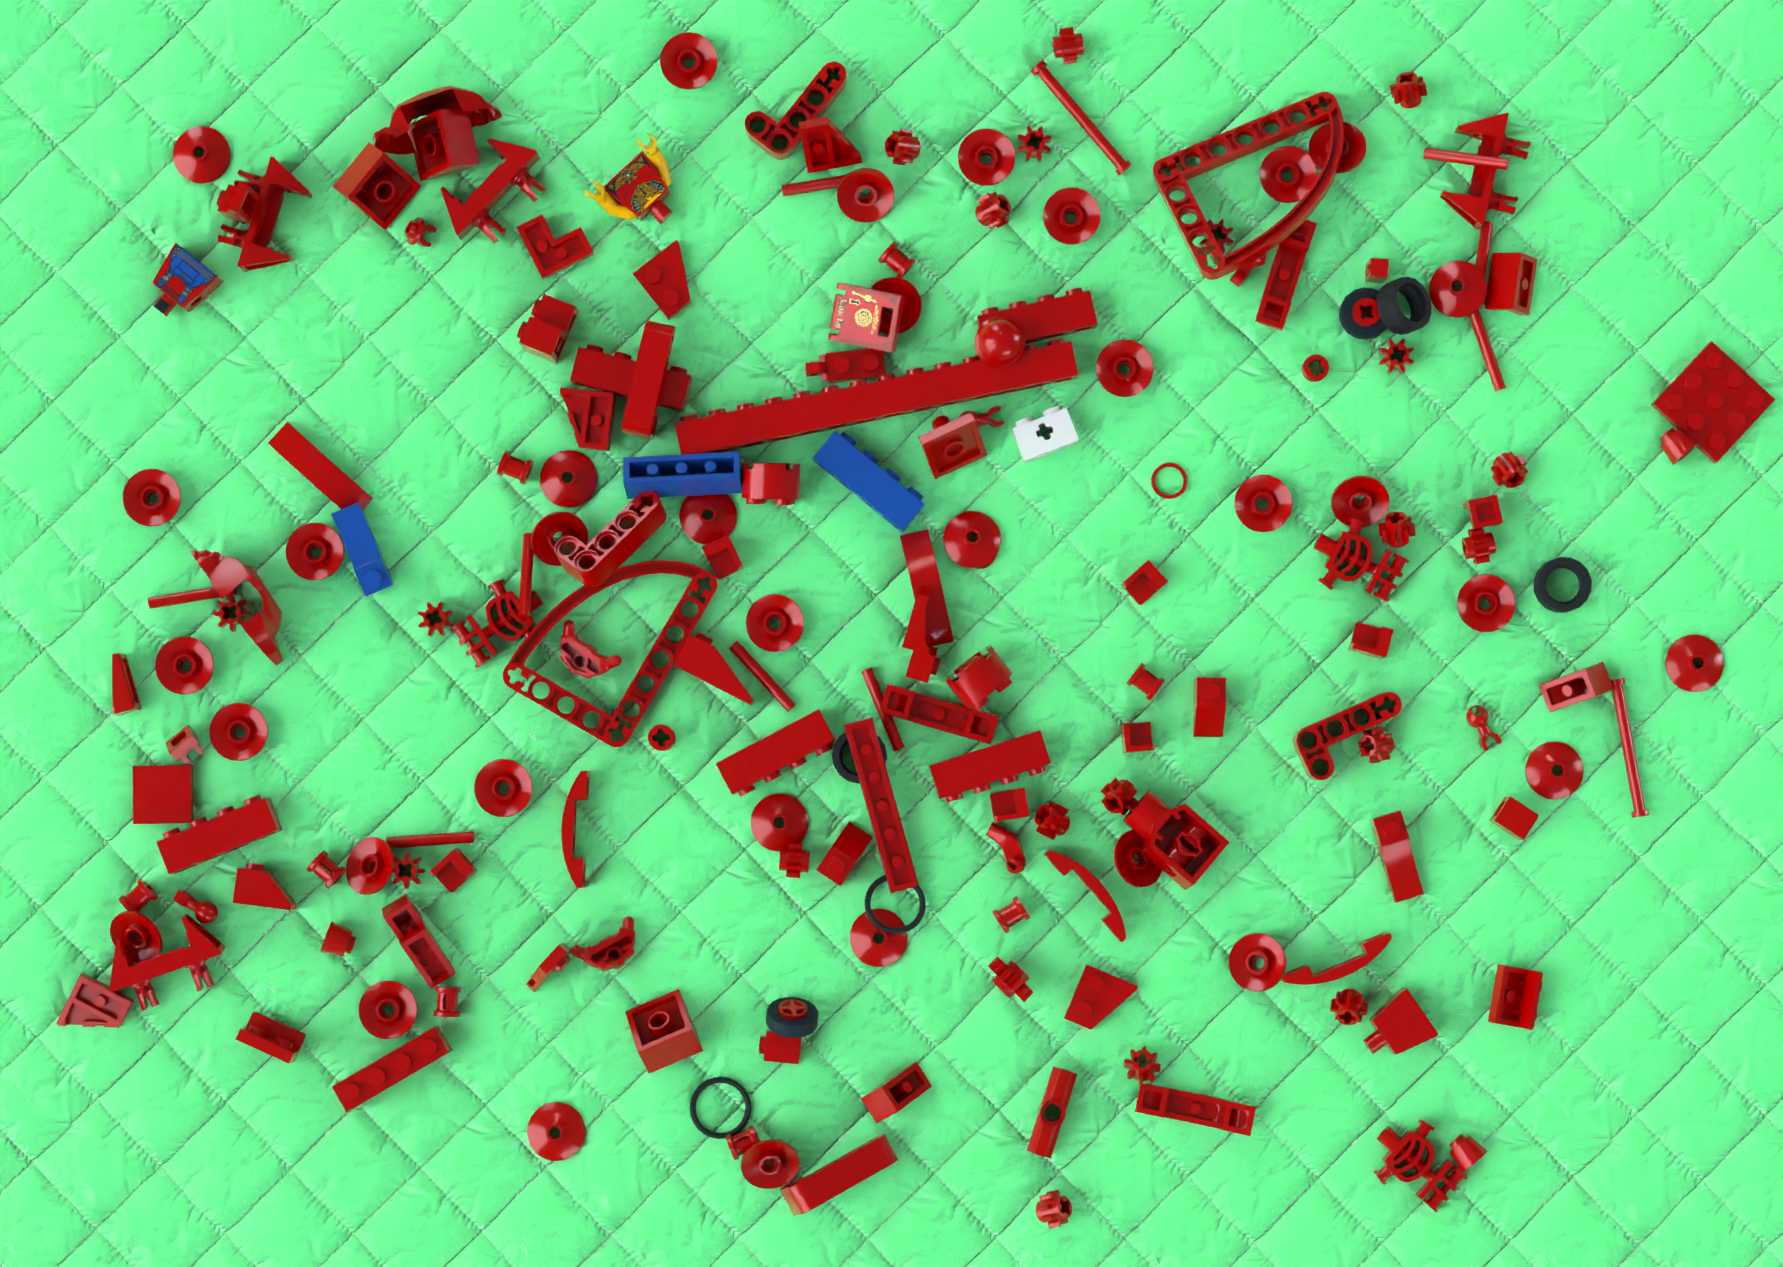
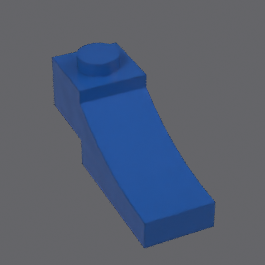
(362, 549)

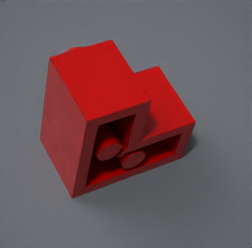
(548, 329)

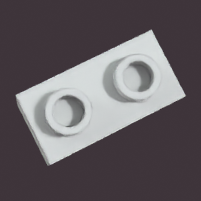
(1035, 447)

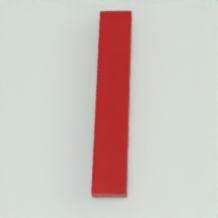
(881, 805)

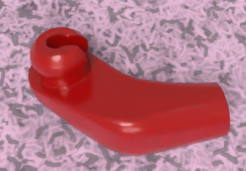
(1011, 847)

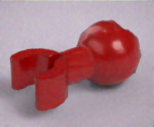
(1240, 275)
(982, 419)
(1479, 721)
(204, 911)

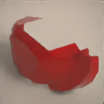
(396, 137)
(228, 573)

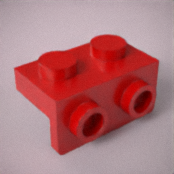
(1515, 997)

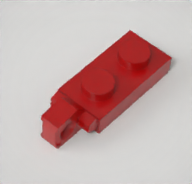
(848, 366)

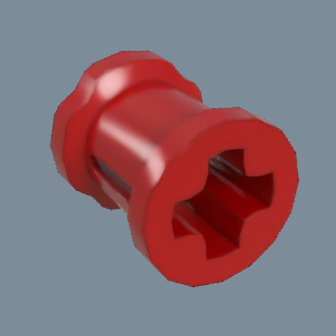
(897, 260)
(515, 467)
(1145, 681)
(655, 732)
(323, 860)
(138, 896)
(1011, 914)
(447, 1001)
(742, 1142)

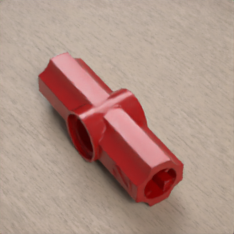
(1045, 1130)

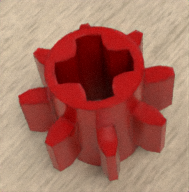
(1068, 45)
(1408, 90)
(902, 147)
(1030, 151)
(993, 210)
(1223, 235)
(1394, 364)
(1509, 470)
(1396, 529)
(1478, 545)
(433, 611)
(224, 614)
(1376, 745)
(1119, 796)
(1052, 820)
(794, 860)
(398, 870)
(1349, 1007)
(1142, 1074)
(1053, 1209)

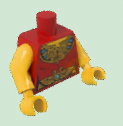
(638, 187)

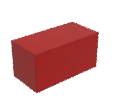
(1376, 270)

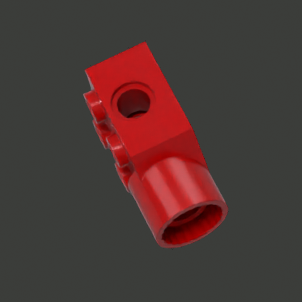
(1175, 838)

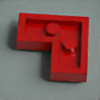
(553, 254)

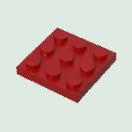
(1713, 401)

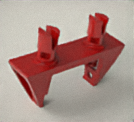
(1481, 195)
(477, 207)
(255, 240)
(202, 947)

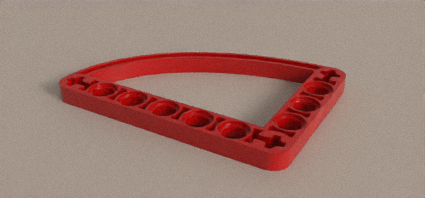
(1261, 139)
(646, 669)

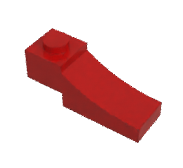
(238, 202)
(917, 638)
(1396, 856)
(418, 941)

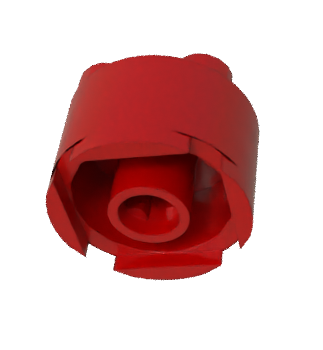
(770, 482)
(979, 678)

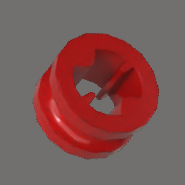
(1323, 364)

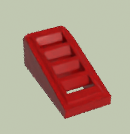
(123, 688)

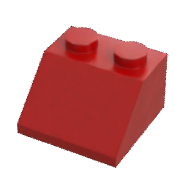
(443, 143)
(377, 186)
(663, 1031)

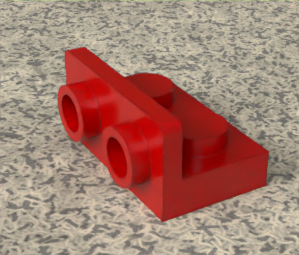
(272, 1037)

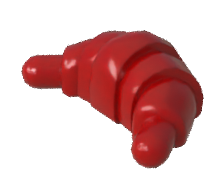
(583, 657)
(611, 951)

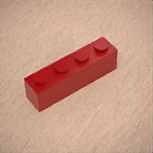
(1049, 316)
(615, 373)
(775, 752)
(989, 765)
(219, 835)
(392, 1068)

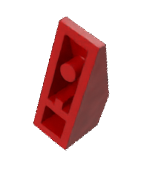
(706, 663)

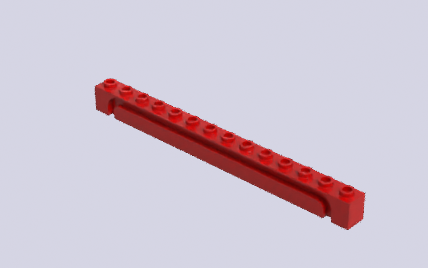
(874, 400)

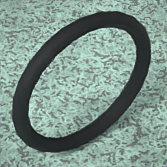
(913, 924)
(700, 1088)

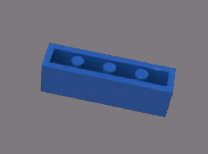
(683, 474)
(868, 481)

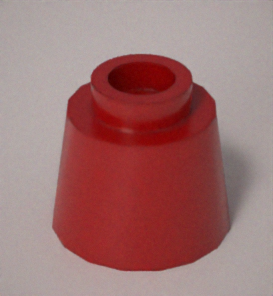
(1676, 445)
(338, 940)
(1466, 1151)

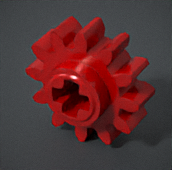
(1010, 979)

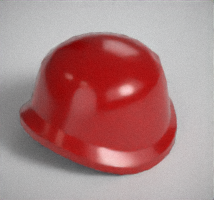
(999, 342)

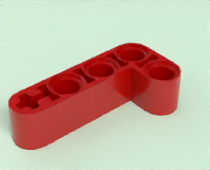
(800, 108)
(648, 380)
(614, 543)
(1348, 728)
(838, 1175)

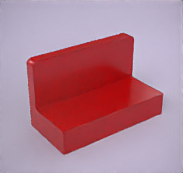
(1511, 282)

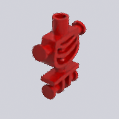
(1334, 549)
(496, 625)
(1397, 1145)

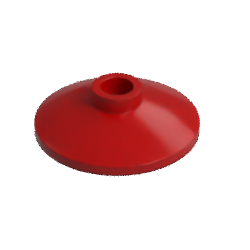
(685, 47)
(989, 143)
(1353, 150)
(1290, 160)
(211, 164)
(1078, 203)
(865, 206)
(1466, 300)
(912, 303)
(1129, 354)
(1268, 489)
(572, 493)
(137, 495)
(1368, 509)
(707, 531)
(542, 534)
(300, 549)
(969, 553)
(1500, 601)
(763, 612)
(170, 661)
(1680, 665)
(224, 728)
(1540, 775)
(488, 783)
(779, 806)
(369, 866)
(1142, 870)
(139, 935)
(870, 952)
(1243, 962)
(373, 1014)
(570, 1125)
(768, 1172)

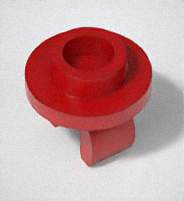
(415, 230)

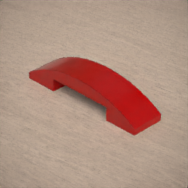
(1284, 276)
(318, 468)
(924, 572)
(939, 714)
(575, 866)
(1113, 918)
(1370, 949)
(1195, 1108)

